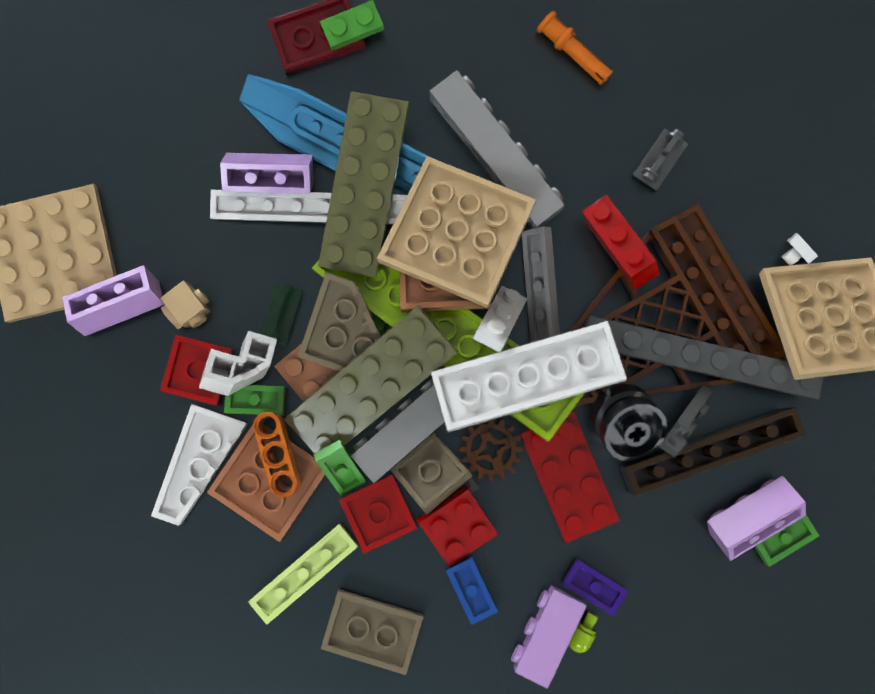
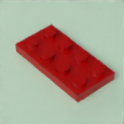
(570, 480)

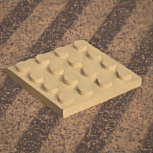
(456, 231)
(51, 251)
(824, 315)

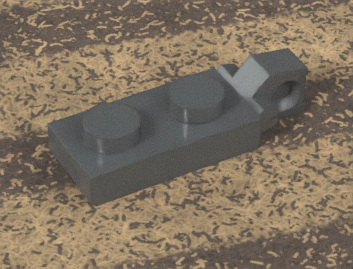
(675, 440)

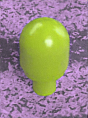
(584, 634)

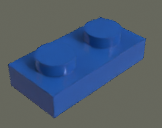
(471, 590)

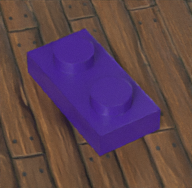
(594, 587)

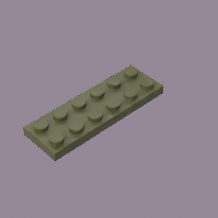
(364, 183)
(372, 382)

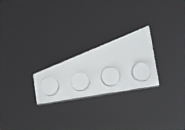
(196, 459)

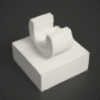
(799, 250)

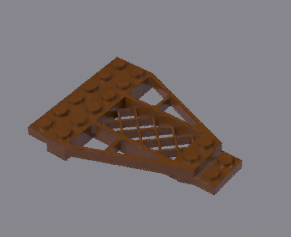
(708, 286)

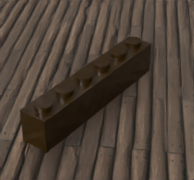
(713, 450)

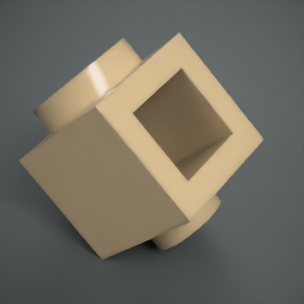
(185, 306)

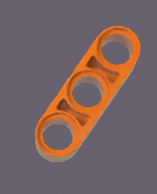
(266, 443)

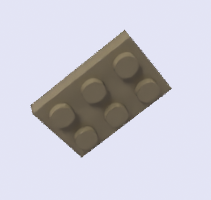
(372, 632)

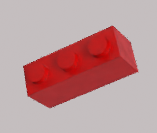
(621, 242)

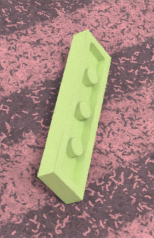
(303, 573)

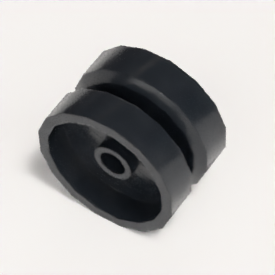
(628, 422)

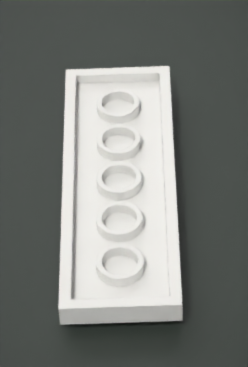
(528, 376)

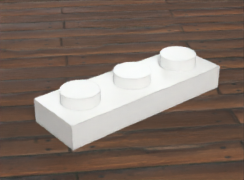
(500, 318)

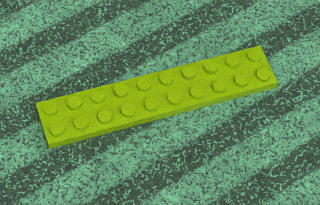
(459, 326)

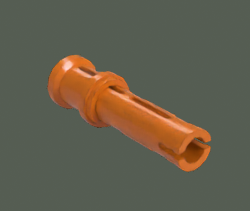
(564, 39)

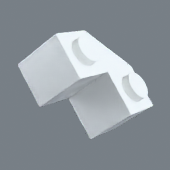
(230, 373)

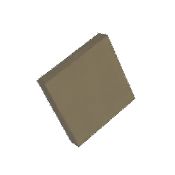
(430, 472)

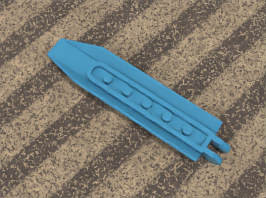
(313, 126)

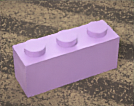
(267, 173)
(113, 301)
(756, 517)
(548, 635)

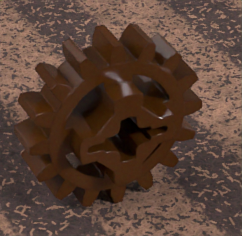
(496, 462)

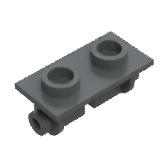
(661, 158)

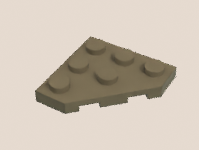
(338, 325)

